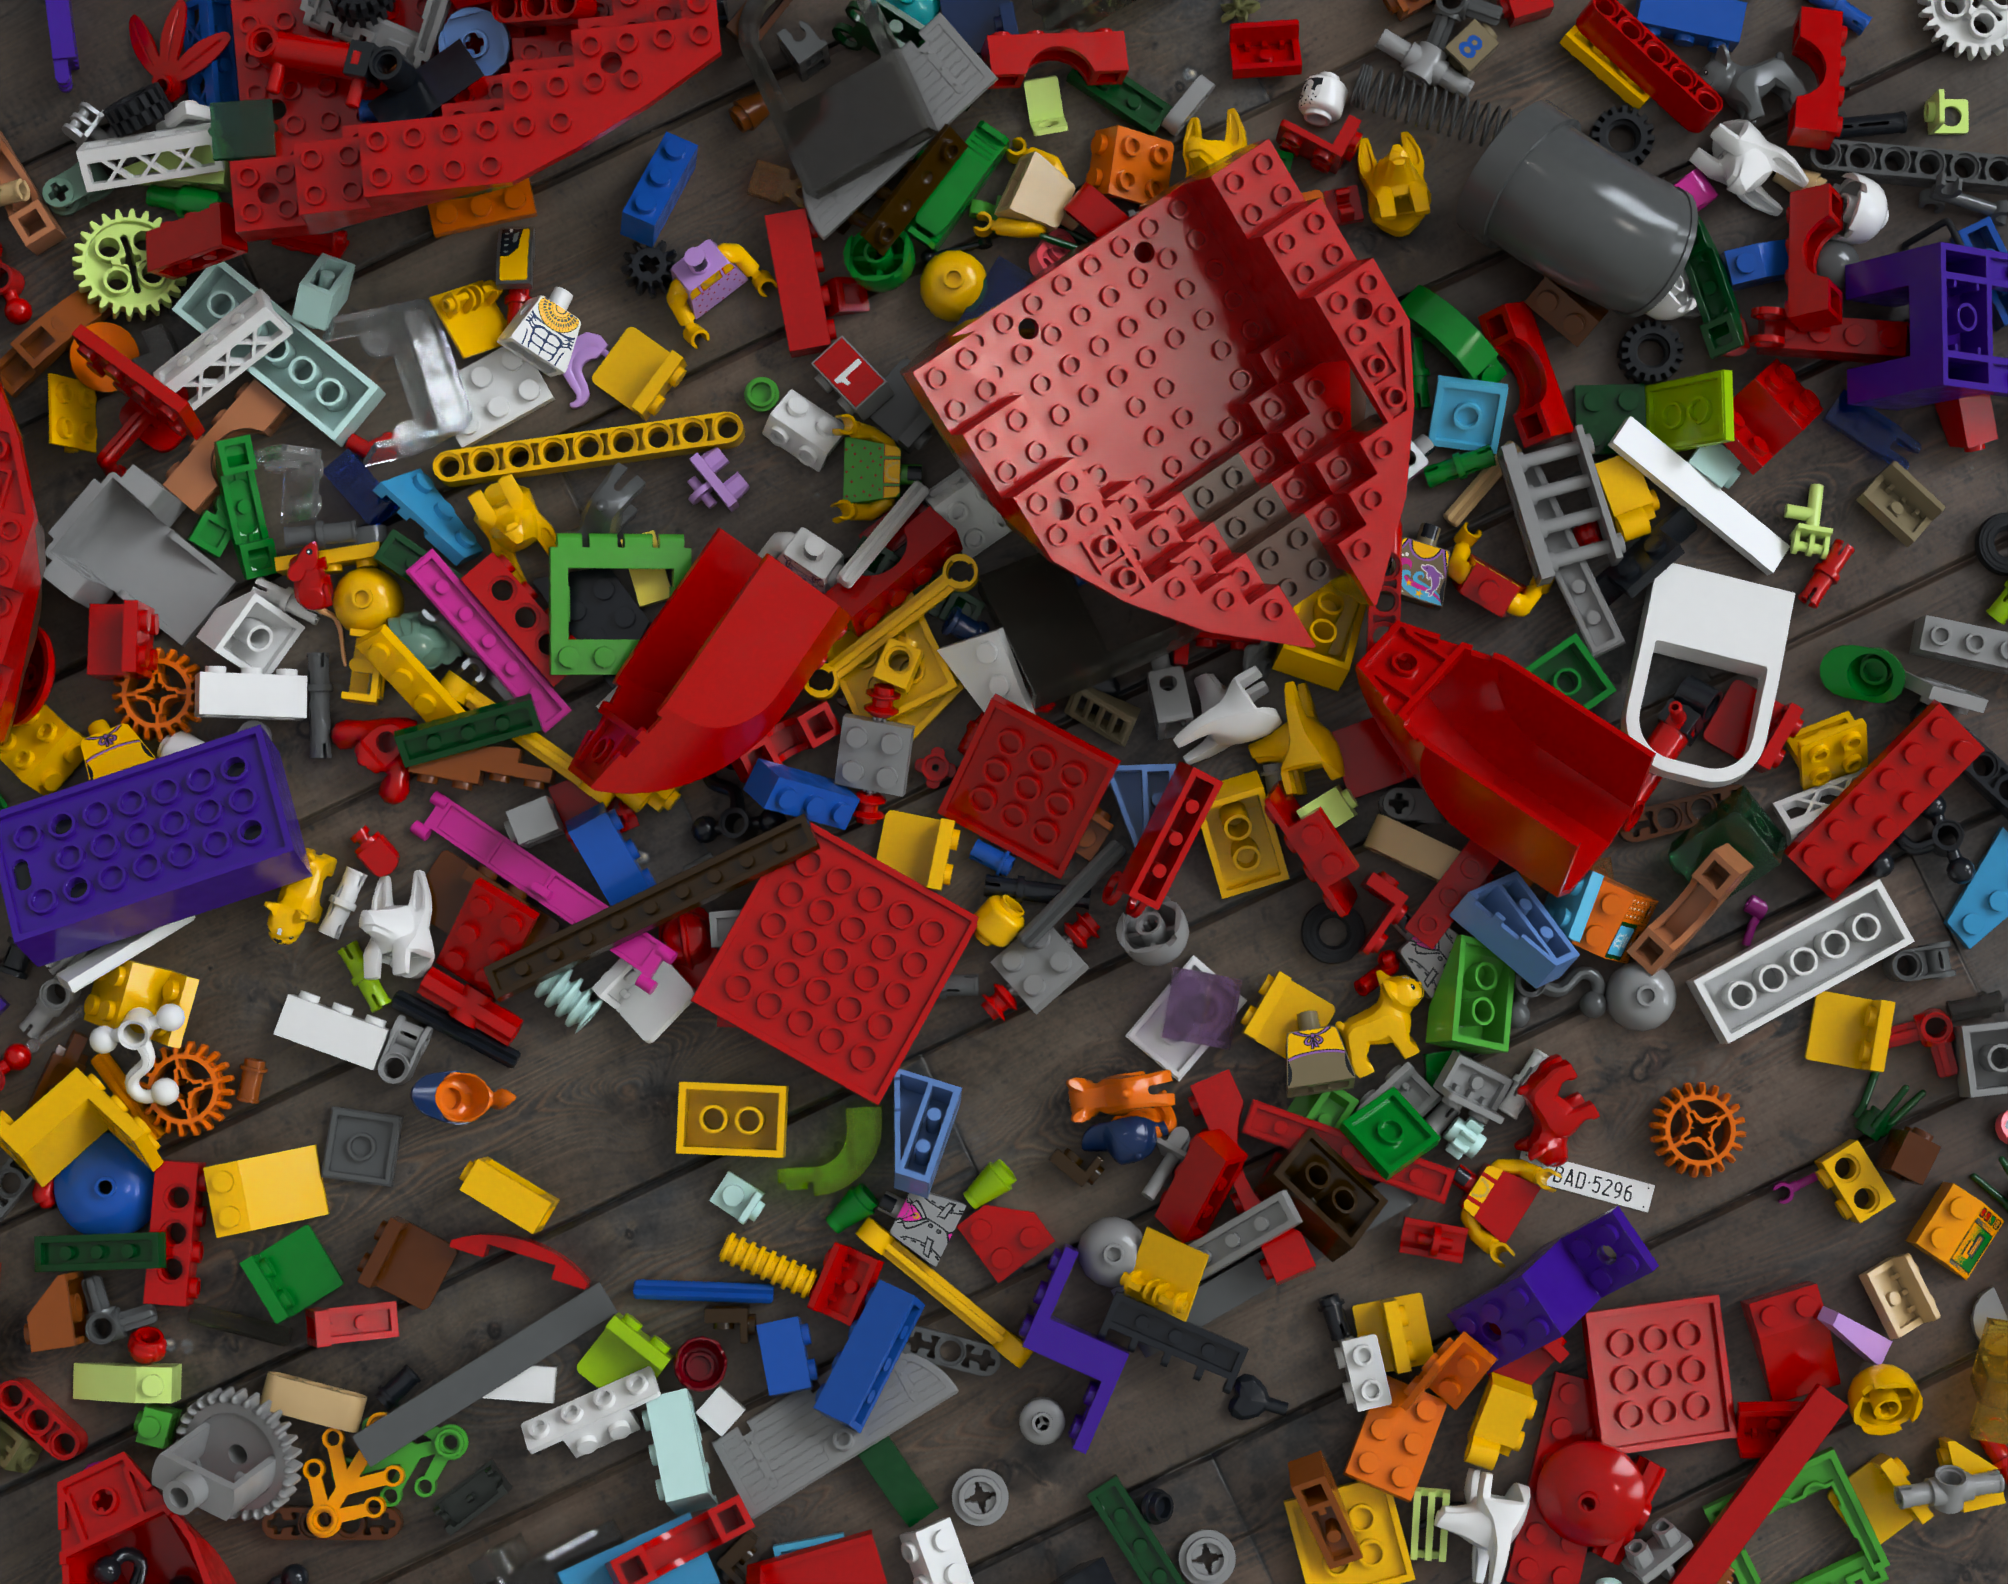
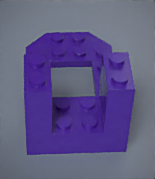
(1949, 325)

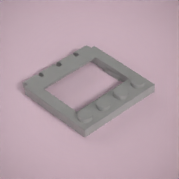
(413, 45)

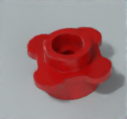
(938, 758)

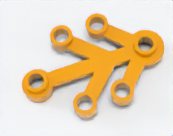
(346, 1482)

